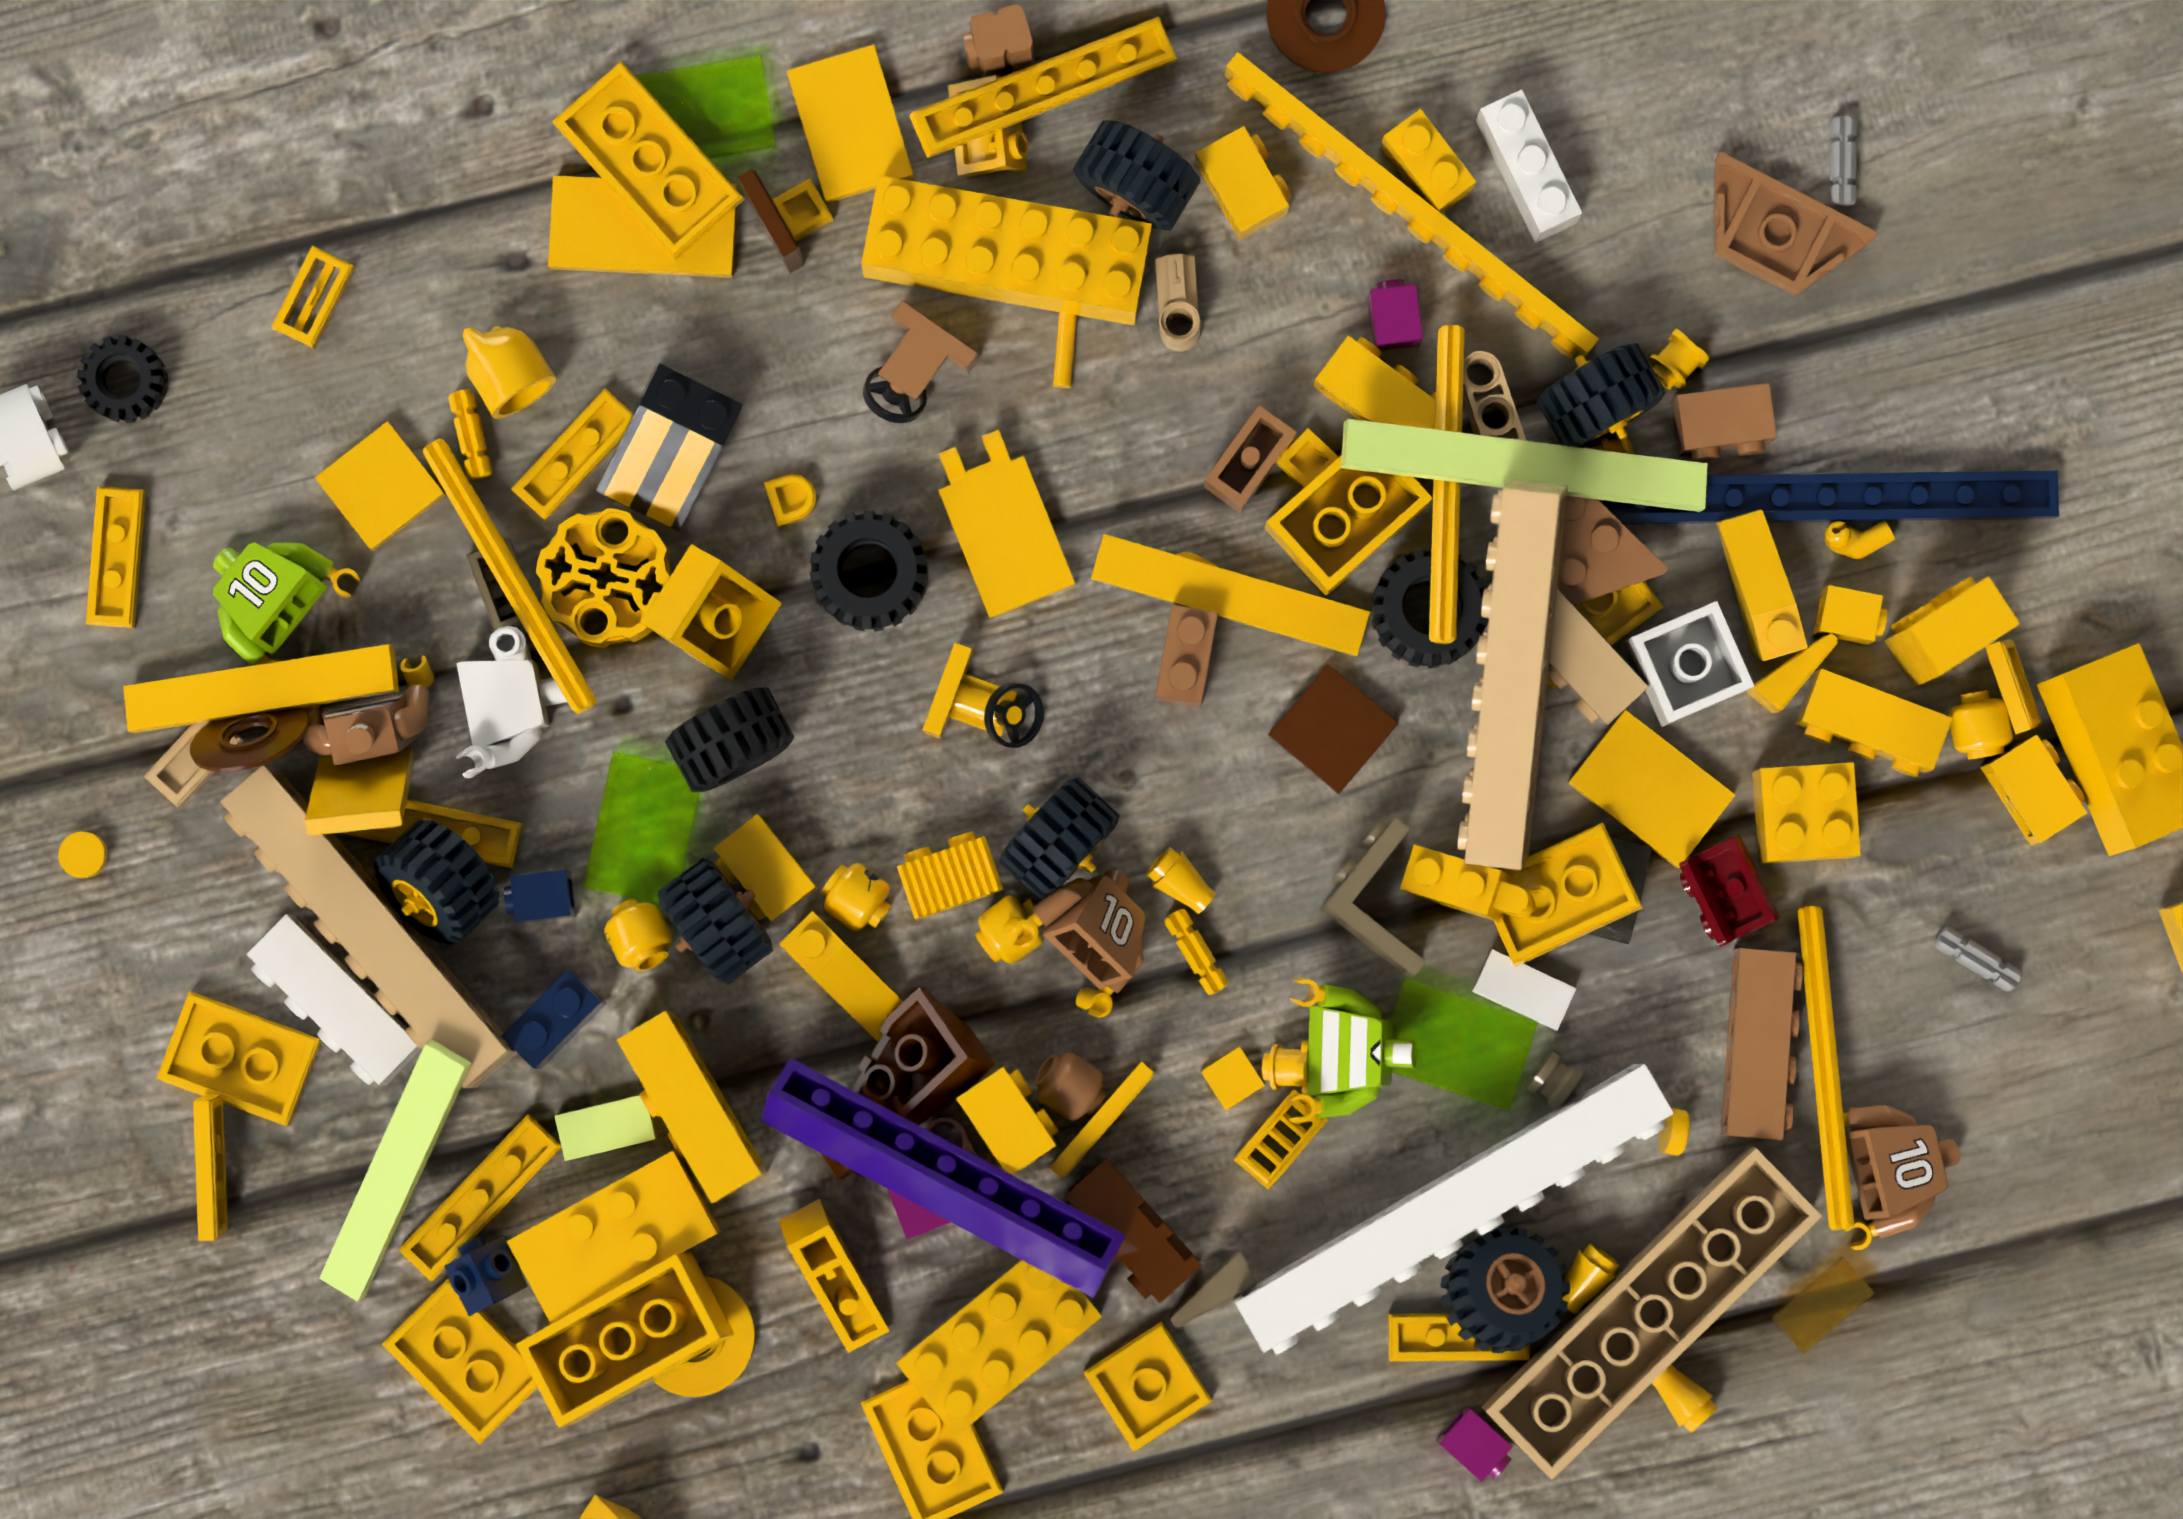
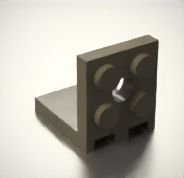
(1351, 881)

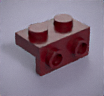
(1727, 891)

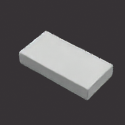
(1524, 990)

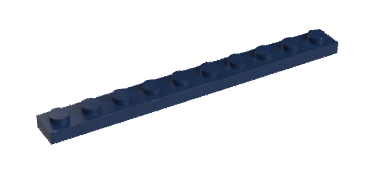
(1864, 498)

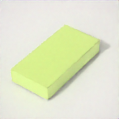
(604, 1128)

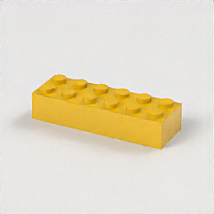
(1006, 250)

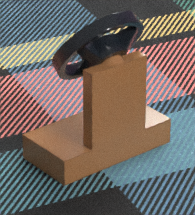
(914, 364)

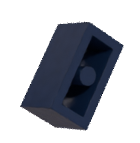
(553, 1019)

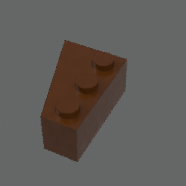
(1150, 1247)

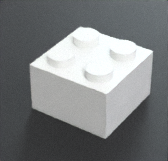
(1689, 663)

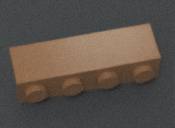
(1759, 1044)

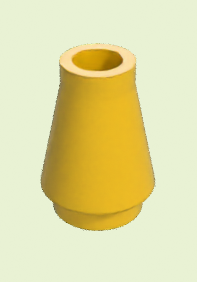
(1179, 879)
(1588, 1276)
(1684, 1398)

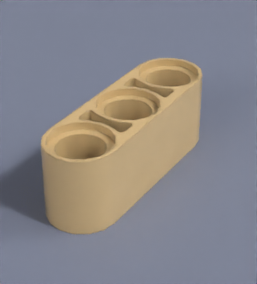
(1492, 395)

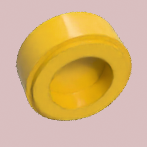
(83, 854)
(1675, 1136)

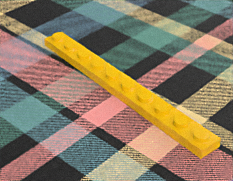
(1394, 196)

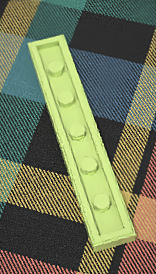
(395, 1170)

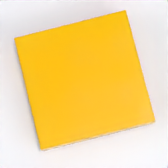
(380, 486)
(1147, 1386)

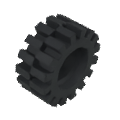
(103, 359)

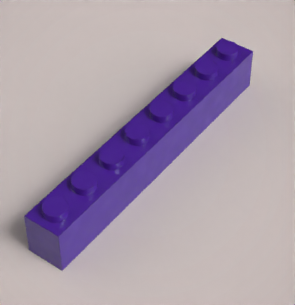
(942, 1177)

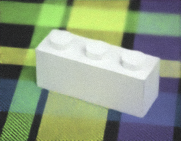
(1528, 166)

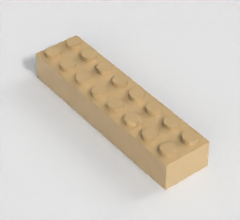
(1515, 673)
(364, 922)
(1651, 1311)

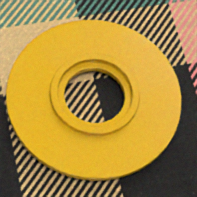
(724, 1361)

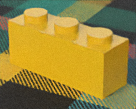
(1374, 390)
(1872, 723)

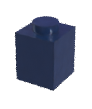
(540, 896)

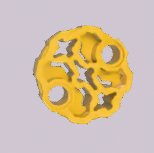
(574, 608)

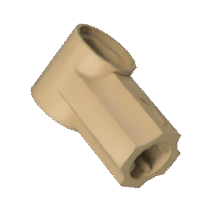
(1177, 298)

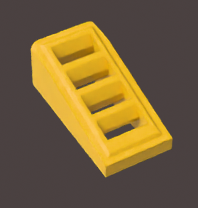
(1784, 682)
(1255, 1169)

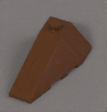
(919, 1063)

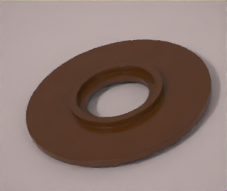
(1325, 51)
(215, 753)

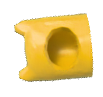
(506, 369)

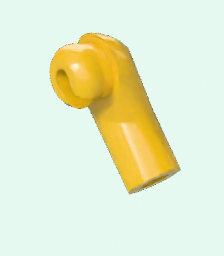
(1855, 543)

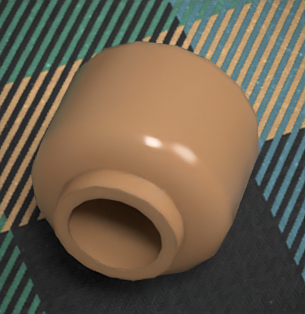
(1069, 1086)

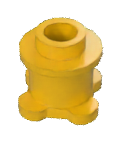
(1677, 361)
(1286, 1067)

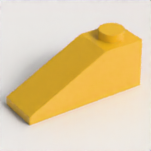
(1761, 587)
(841, 973)
(833, 1275)

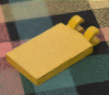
(1003, 529)

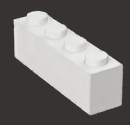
(334, 999)

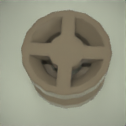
(1554, 1080)

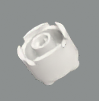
(26, 443)

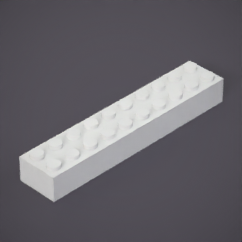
(1453, 1206)

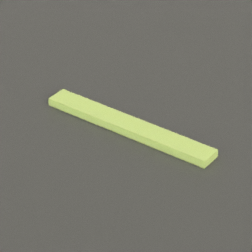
(1499, 460)

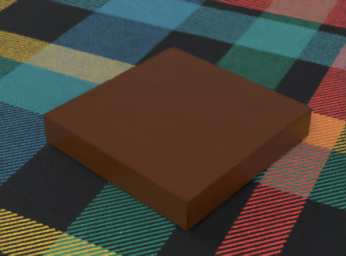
(771, 220)
(1333, 729)

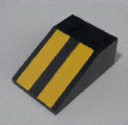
(668, 447)

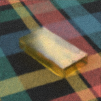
(1822, 1305)

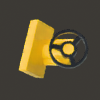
(981, 703)

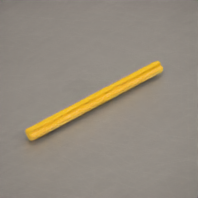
(1446, 493)
(509, 576)
(1825, 1068)

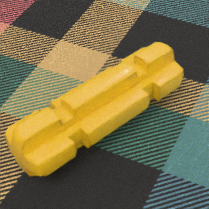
(470, 434)
(1196, 951)

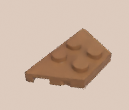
(1778, 229)
(1600, 553)

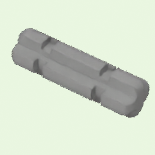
(1843, 161)
(1978, 959)

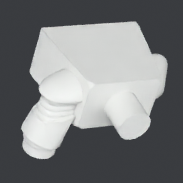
(505, 702)

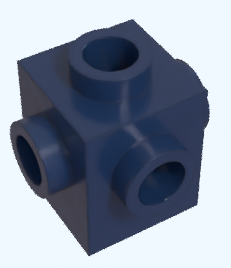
(485, 1274)

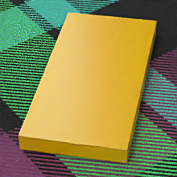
(648, 160)
(601, 234)

